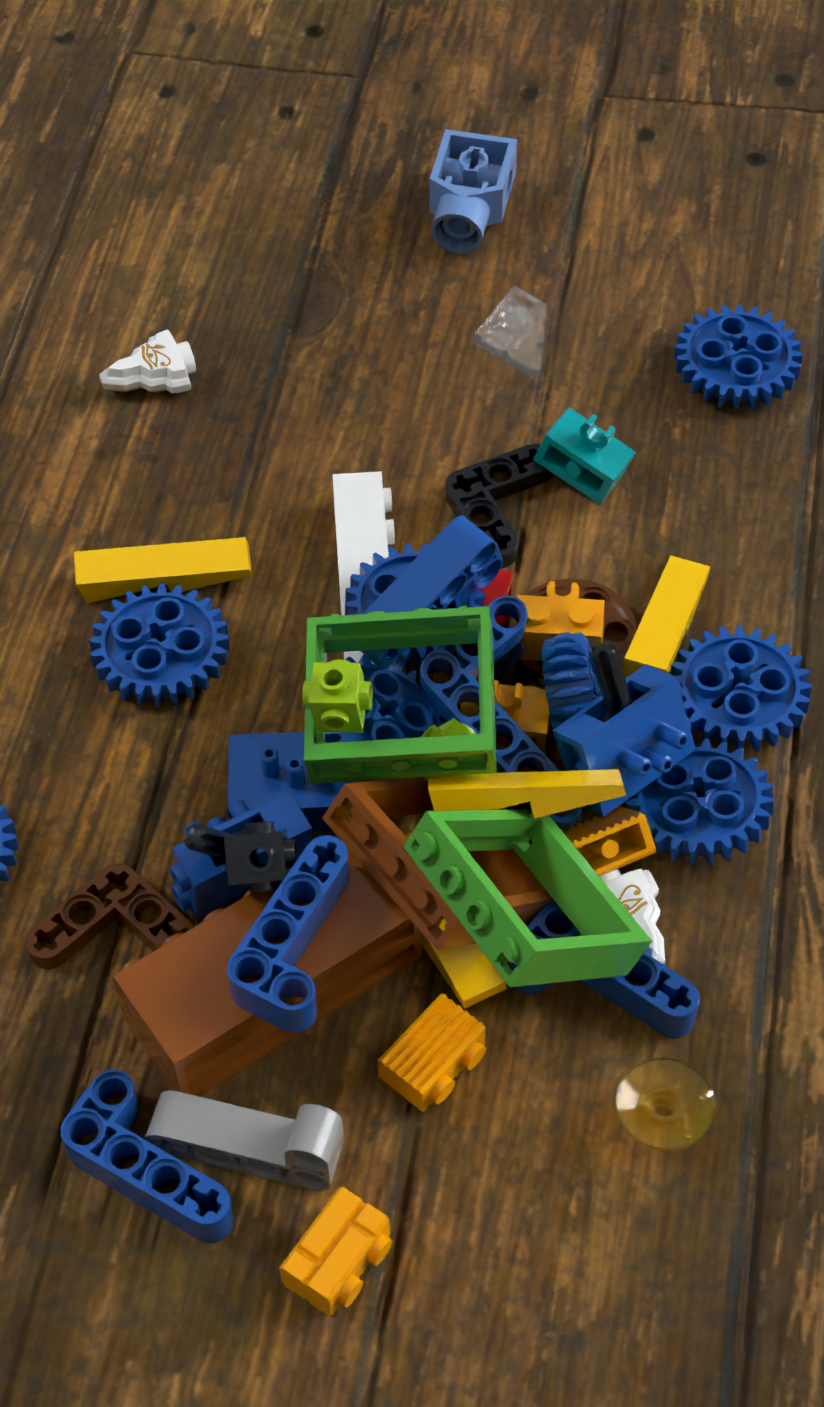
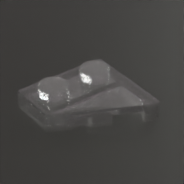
(515, 331)

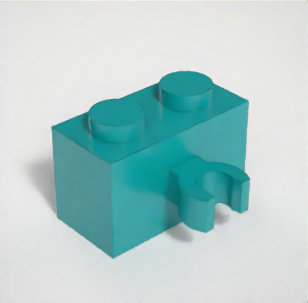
(584, 455)

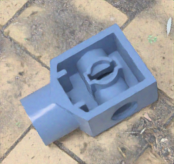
(470, 187)

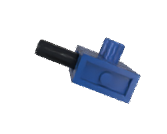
(630, 727)

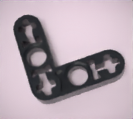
(485, 493)

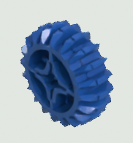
(568, 675)

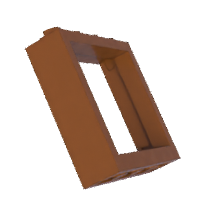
(381, 851)

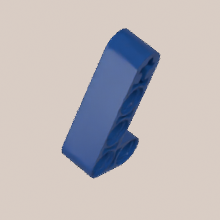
(437, 576)
(297, 925)
(664, 1002)
(153, 1166)

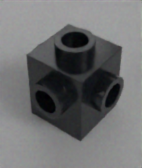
(242, 858)

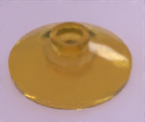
(671, 1085)

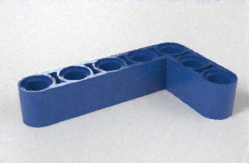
(465, 688)

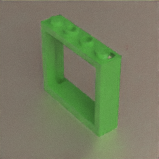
(407, 755)
(610, 935)

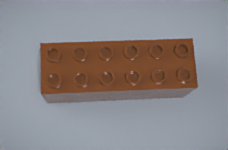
(182, 997)

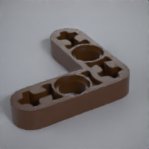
(120, 905)

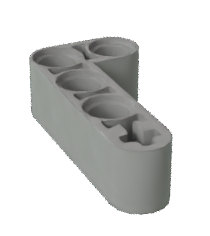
(249, 1140)

